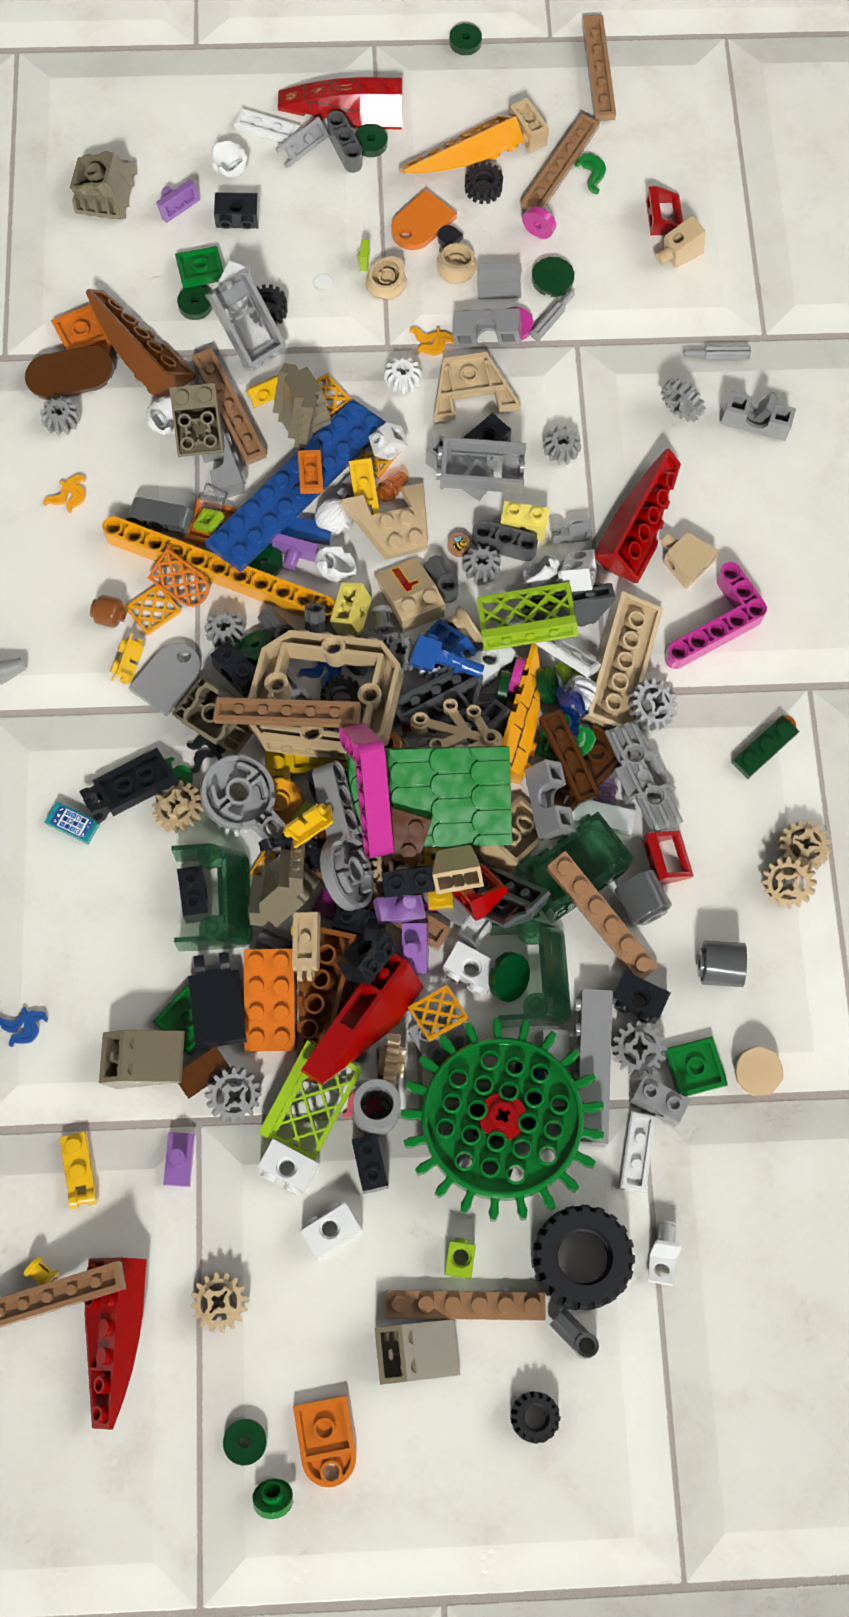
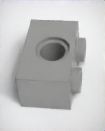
(660, 1100)

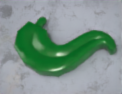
(596, 166)
(584, 740)

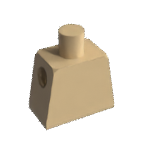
(683, 243)
(688, 557)
(456, 870)

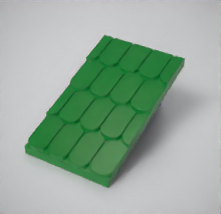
(457, 787)

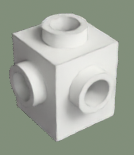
(388, 441)

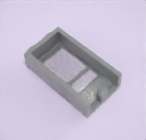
(246, 320)
(481, 465)

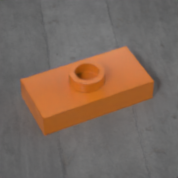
(310, 472)

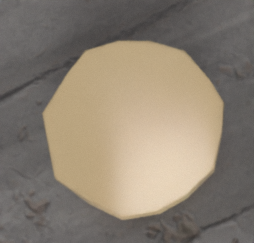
(456, 263)
(386, 278)
(464, 624)
(758, 1071)

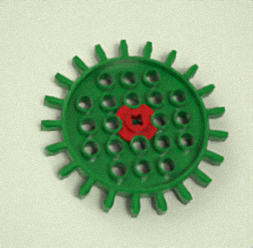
(447, 1148)

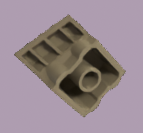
(102, 185)
(300, 404)
(197, 713)
(281, 887)

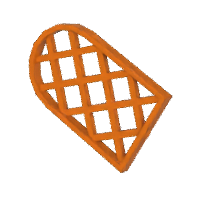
(164, 587)

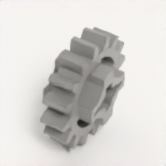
(683, 400)
(652, 704)
(627, 1049)
(225, 1102)

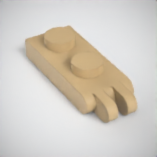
(306, 944)

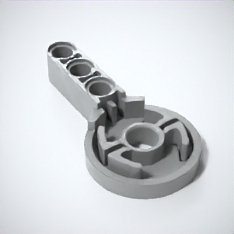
(251, 811)
(342, 859)

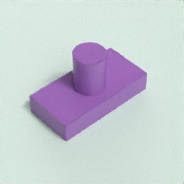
(177, 200)
(294, 549)
(399, 909)
(416, 945)
(179, 1159)

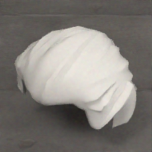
(228, 159)
(160, 416)
(332, 516)
(335, 564)
(542, 573)

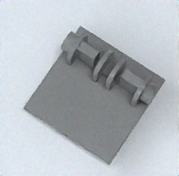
(433, 1048)

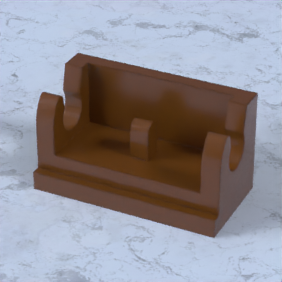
(201, 1070)

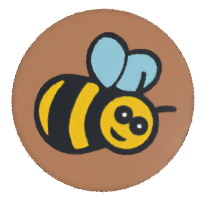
(459, 544)

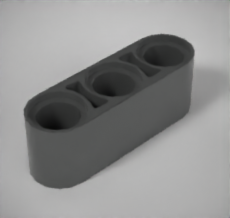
(344, 141)
(160, 516)
(513, 548)

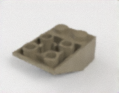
(196, 419)
(141, 1058)
(417, 1351)

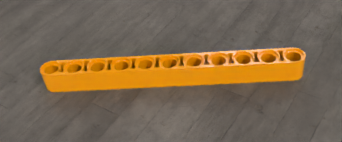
(212, 562)

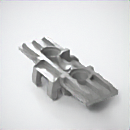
(638, 780)

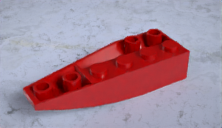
(365, 1019)
(113, 1340)

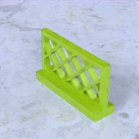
(529, 630)
(288, 1095)

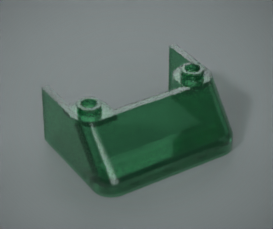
(232, 925)
(553, 1004)

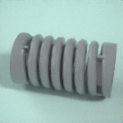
(376, 1089)

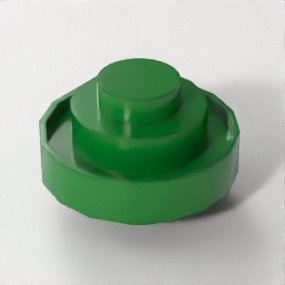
(273, 1498)

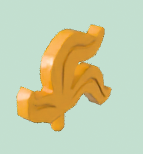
(439, 341)
(73, 487)

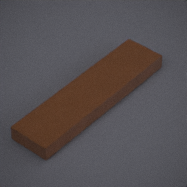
(568, 753)

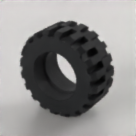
(618, 1249)

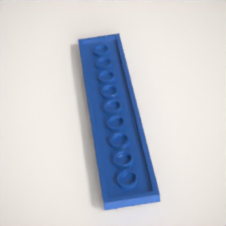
(280, 498)

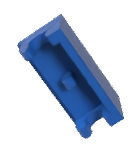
(451, 638)

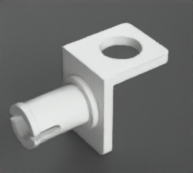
(664, 1252)

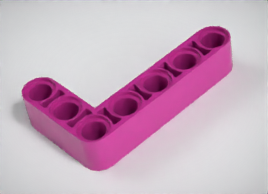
(722, 624)
(372, 786)

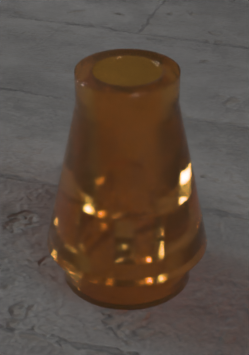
(391, 487)

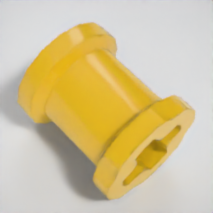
(40, 1272)

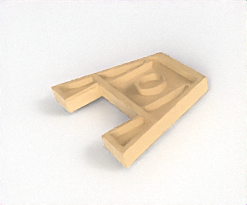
(471, 377)
(394, 531)

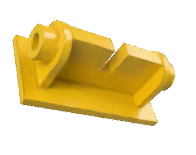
(262, 391)
(123, 667)
(317, 819)

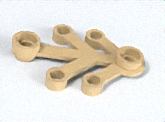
(459, 731)

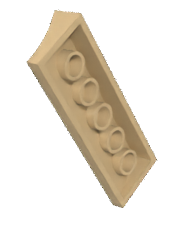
(623, 659)

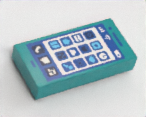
(72, 823)

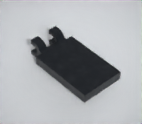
(128, 785)
(216, 1004)

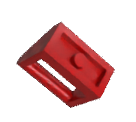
(657, 224)
(656, 860)
(481, 904)

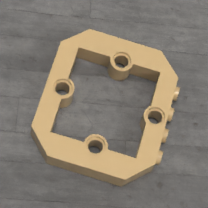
(312, 646)

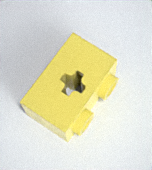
(525, 518)
(350, 609)

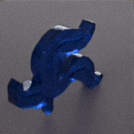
(566, 701)

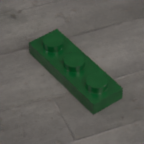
(765, 747)

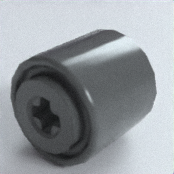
(643, 898)
(722, 963)

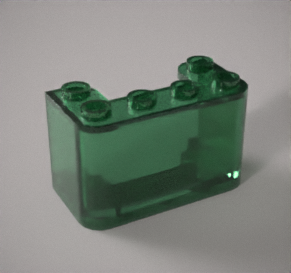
(592, 848)

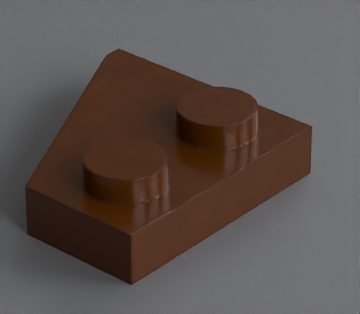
(408, 834)

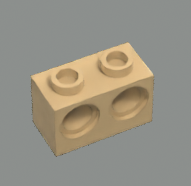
(532, 125)

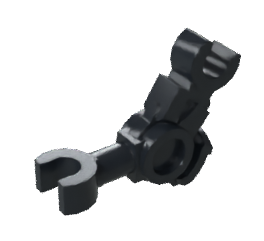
(311, 850)

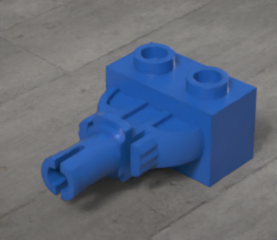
(428, 652)

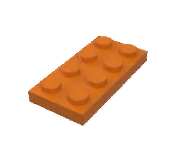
(269, 1000)

